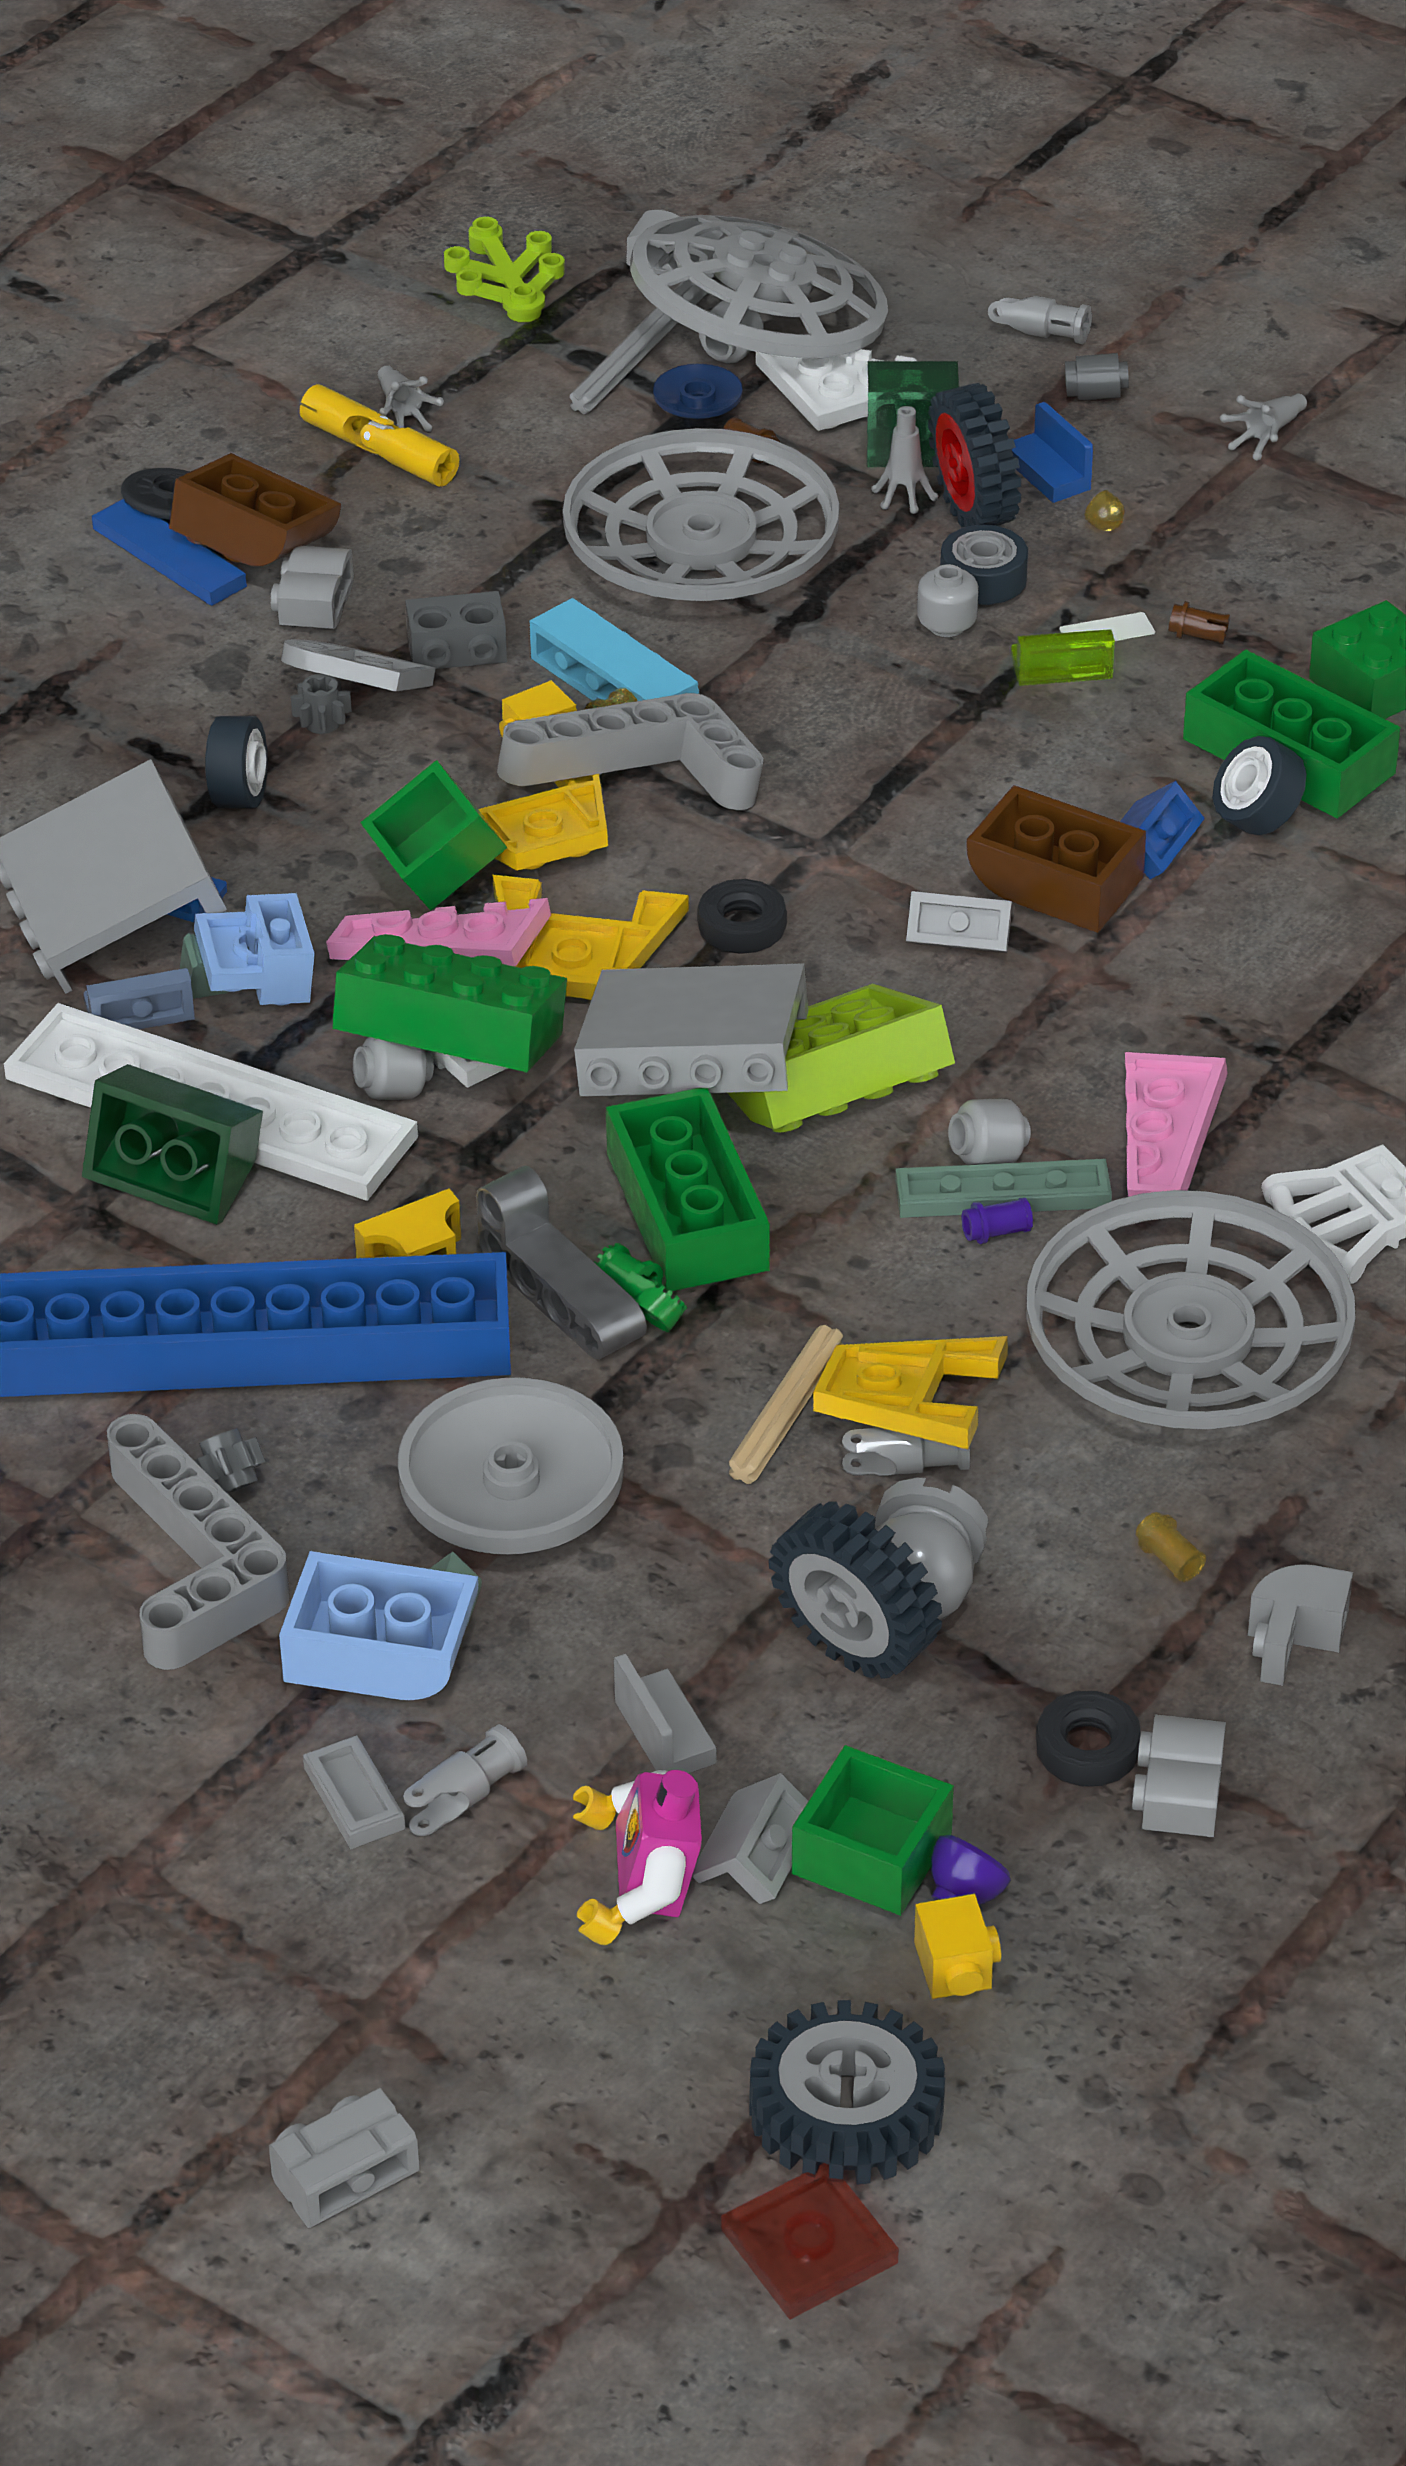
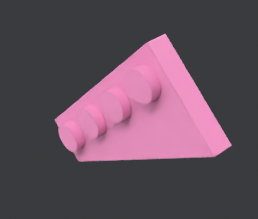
(490, 933)
(1168, 1117)

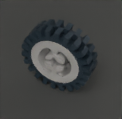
(855, 1589)
(894, 2091)

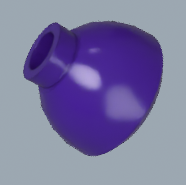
(966, 1870)

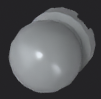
(942, 1531)

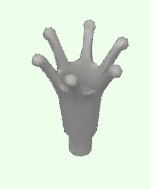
(405, 396)
(1265, 419)
(905, 461)

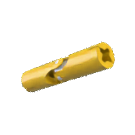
(397, 445)

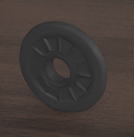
(152, 490)

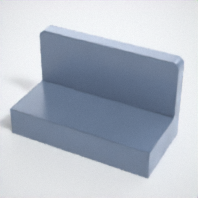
(143, 999)

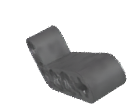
(552, 1269)

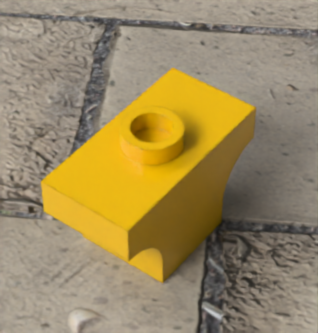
(414, 1229)

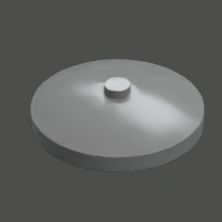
(510, 1465)

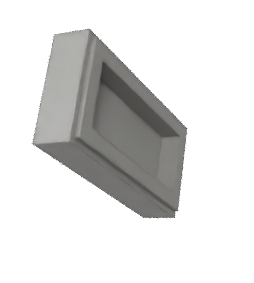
(353, 1792)

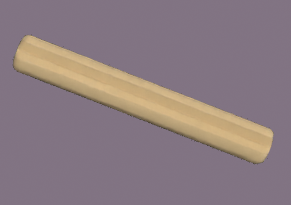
(784, 1406)

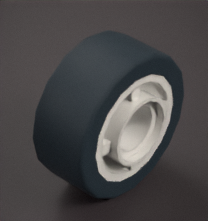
(236, 762)
(1259, 785)

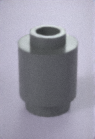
(1096, 377)

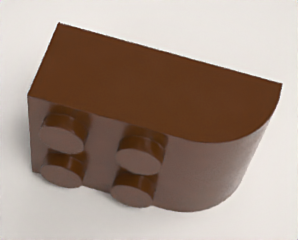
(249, 511)
(1057, 858)

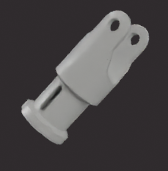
(1043, 317)
(897, 1453)
(464, 1779)

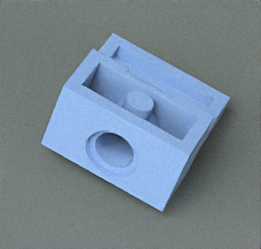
(259, 949)

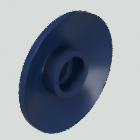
(697, 391)

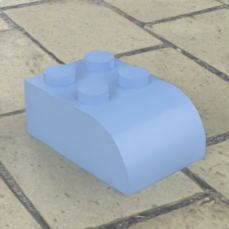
(375, 1626)

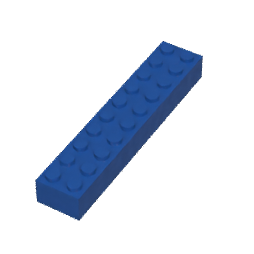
(254, 1324)

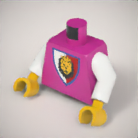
(655, 1847)

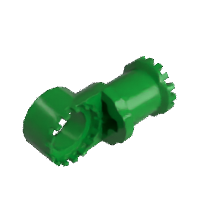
(644, 1284)

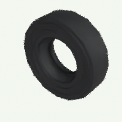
(742, 936)
(1088, 1766)

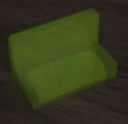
(1064, 657)

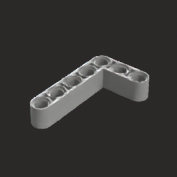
(633, 736)
(240, 1563)

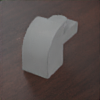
(1299, 1608)

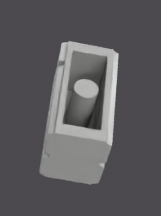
(343, 2156)

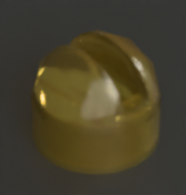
(1105, 511)

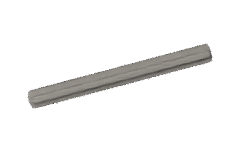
(630, 352)

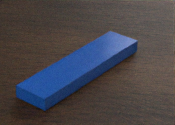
(169, 552)

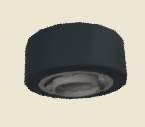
(992, 556)

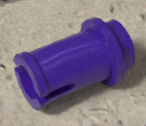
(997, 1219)

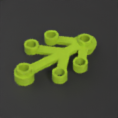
(518, 298)

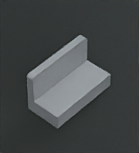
(959, 921)
(662, 1719)
(754, 1838)

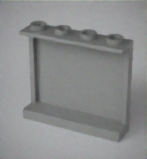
(102, 869)
(690, 1029)

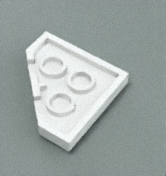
(825, 388)

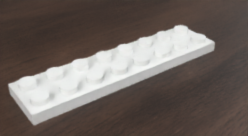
(301, 1127)

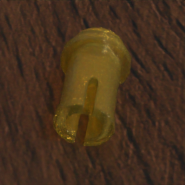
(1159, 1536)

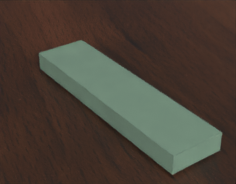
(1044, 1184)

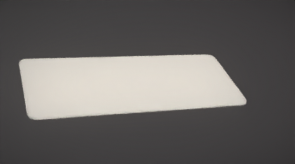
(1122, 626)

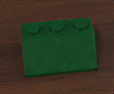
(170, 1142)

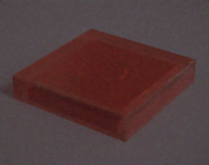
(809, 2240)

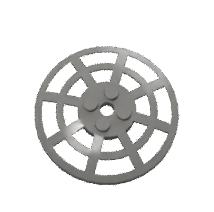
(762, 266)
(677, 520)
(1193, 1296)

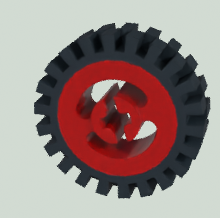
(974, 456)

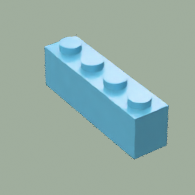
(601, 657)

